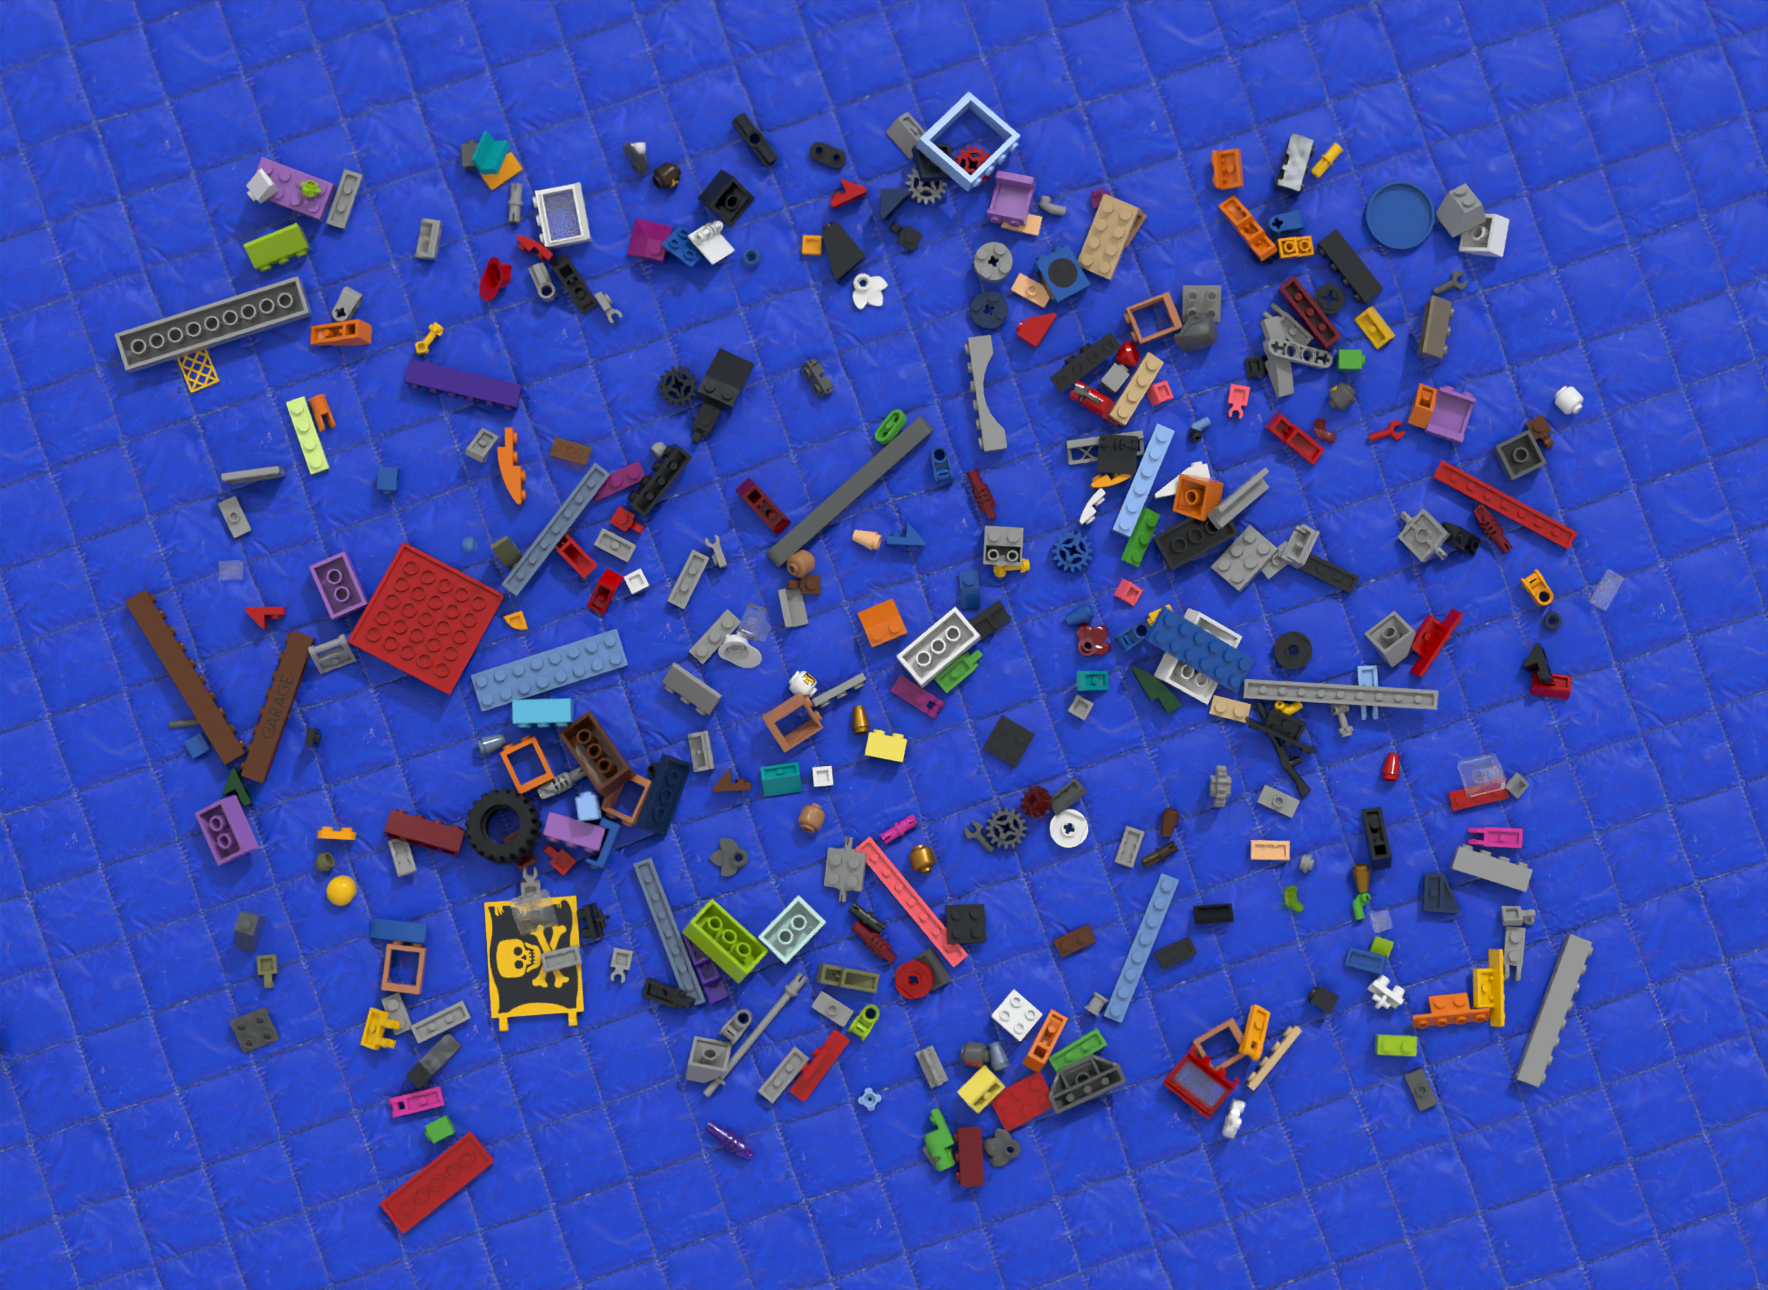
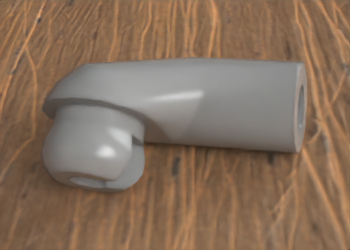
(1051, 208)

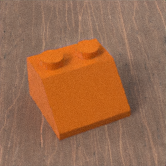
(882, 623)

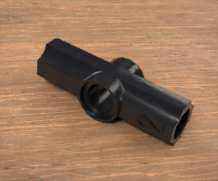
(747, 131)

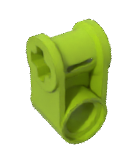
(864, 1022)

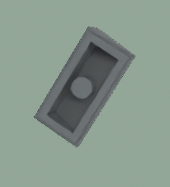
(933, 961)

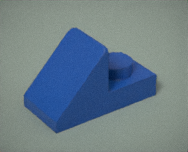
(912, 538)
(969, 589)

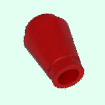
(1391, 768)

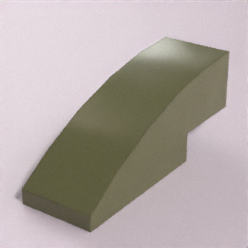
(847, 977)

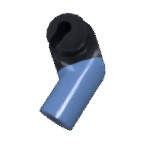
(1196, 429)

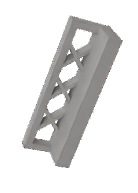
(1094, 441)
(1238, 499)

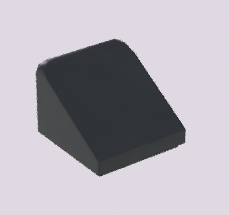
(1256, 367)

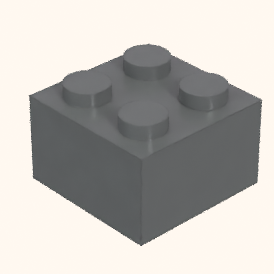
(1519, 455)

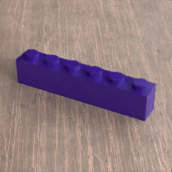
(464, 384)

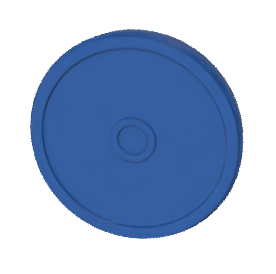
(1399, 215)

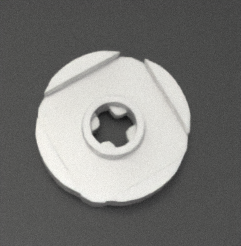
(1078, 823)
(1232, 1120)

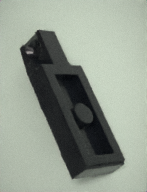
(705, 421)
(667, 994)

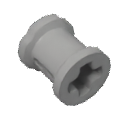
(1096, 1004)

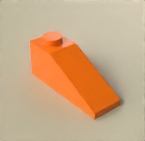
(341, 333)
(1044, 1041)

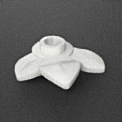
(870, 293)

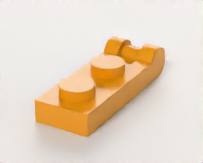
(1255, 1032)

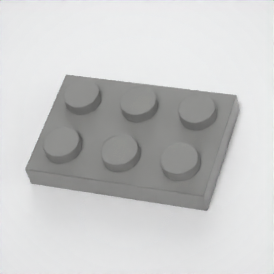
(1244, 558)

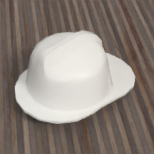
(739, 652)

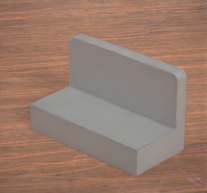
(905, 133)
(793, 607)

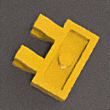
(375, 1027)

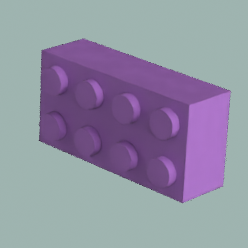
(290, 191)

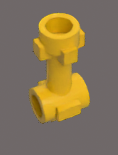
(422, 346)
(1000, 570)

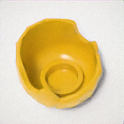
(341, 890)

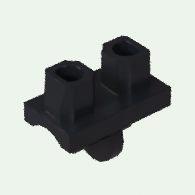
(594, 919)

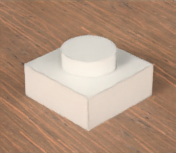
(636, 581)
(822, 776)

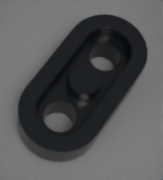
(827, 155)

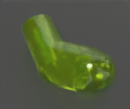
(1291, 898)

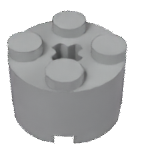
(999, 253)

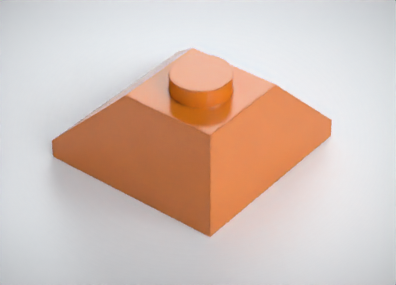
(1196, 496)

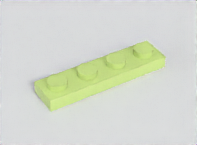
(307, 435)

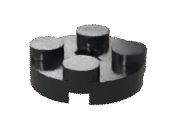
(1303, 646)

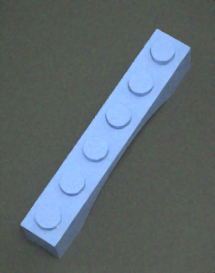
(1143, 480)

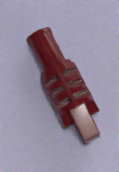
(982, 494)
(1491, 528)
(874, 942)

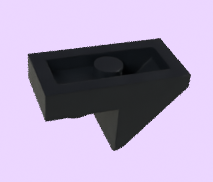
(1538, 660)

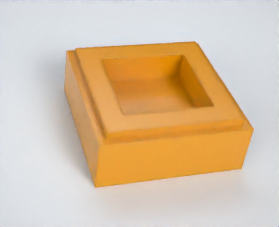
(811, 245)

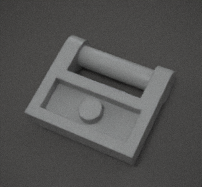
(334, 658)

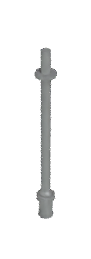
(790, 991)

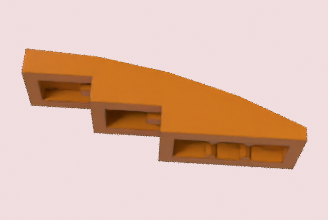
(1247, 228)

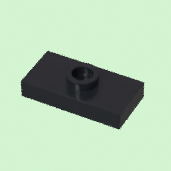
(313, 737)
(1213, 913)
(1175, 952)

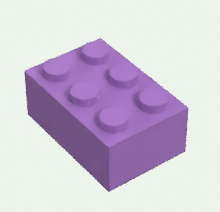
(339, 585)
(226, 830)
(575, 832)

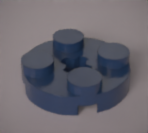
(978, 307)

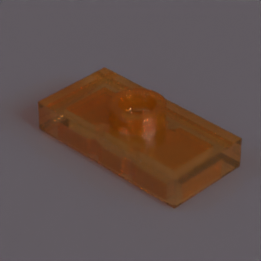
(570, 451)

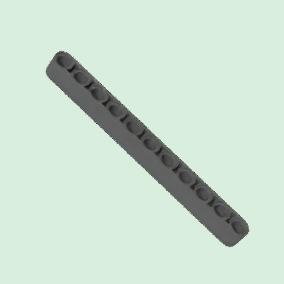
(850, 491)

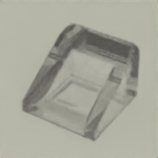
(230, 570)

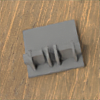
(1201, 299)

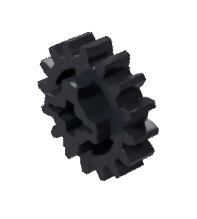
(669, 388)

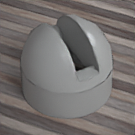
(658, 449)

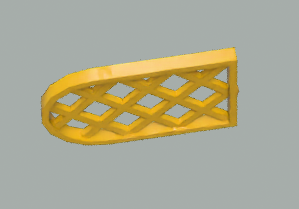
(198, 372)

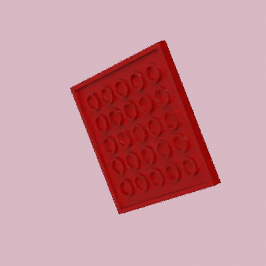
(426, 618)

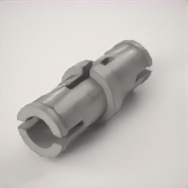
(515, 203)

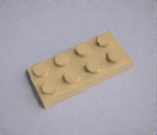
(1108, 236)

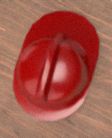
(495, 276)

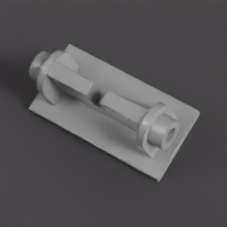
(931, 1066)

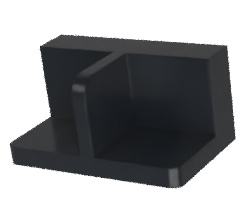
(990, 619)

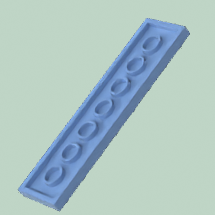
(549, 670)

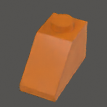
(1422, 406)

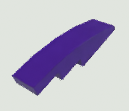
(708, 973)

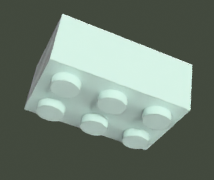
(792, 929)

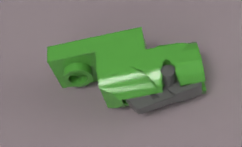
(938, 1142)

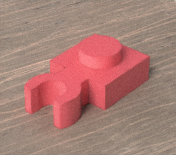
(1238, 397)

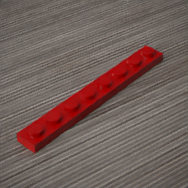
(1504, 504)

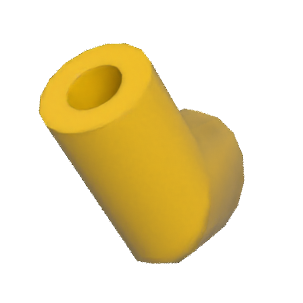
(1288, 708)

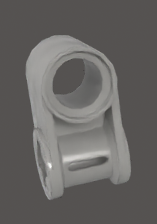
(348, 303)
(735, 1026)

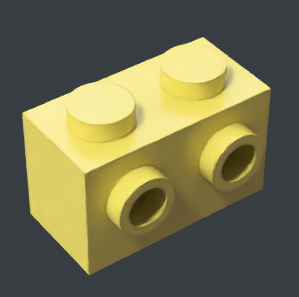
(886, 746)
(978, 1089)

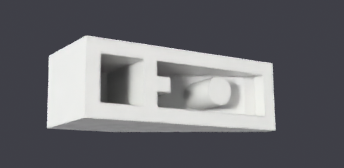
(1196, 469)

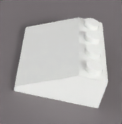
(1186, 678)

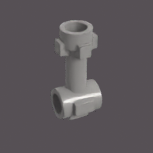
(1340, 710)

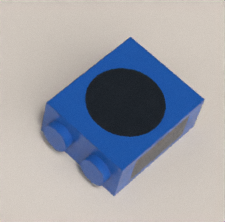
(1060, 274)

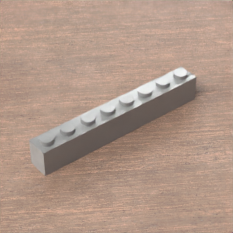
(1553, 1010)

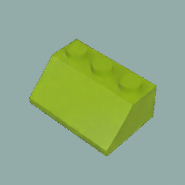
(277, 247)

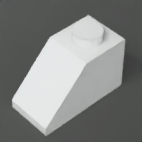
(261, 187)

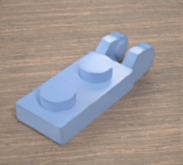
(1367, 677)

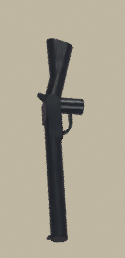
(1287, 764)

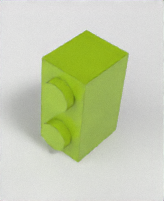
(1395, 1045)

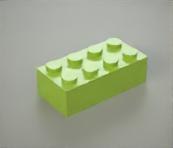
(725, 941)

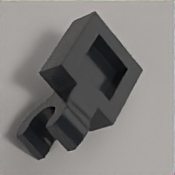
(907, 237)

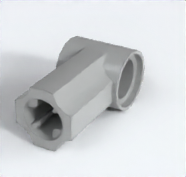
(542, 280)

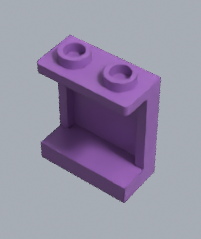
(1011, 199)
(1450, 414)

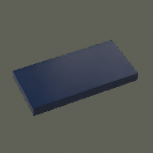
(664, 795)

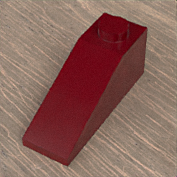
(762, 506)

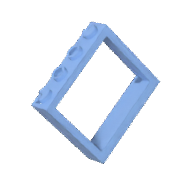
(944, 162)

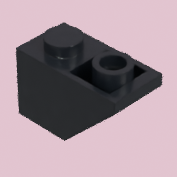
(1461, 539)

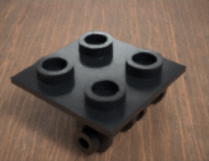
(1117, 454)

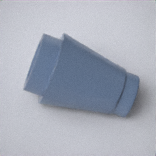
(490, 743)
(997, 1057)

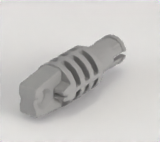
(561, 783)

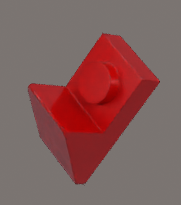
(852, 192)
(260, 614)

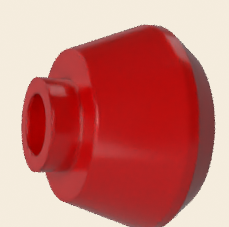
(1127, 354)

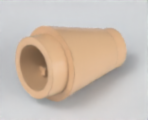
(868, 539)

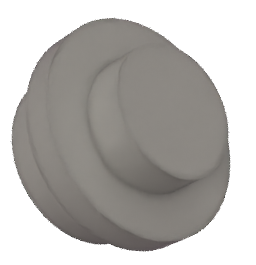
(1307, 863)

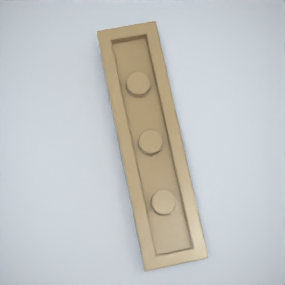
(1136, 389)
(1267, 1063)

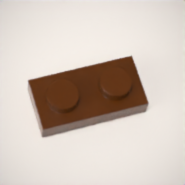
(1074, 940)

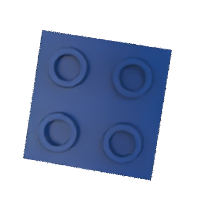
(682, 247)

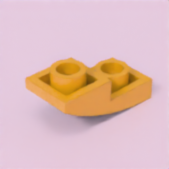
(1295, 247)
(1105, 482)

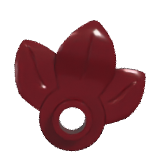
(1094, 637)

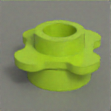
(310, 188)

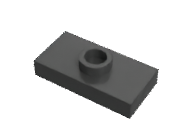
(1067, 796)
(1420, 1089)

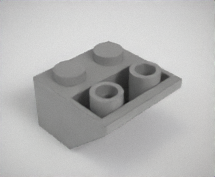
(1003, 546)

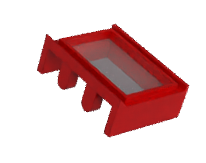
(1199, 1083)

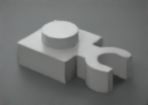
(529, 885)
(621, 960)

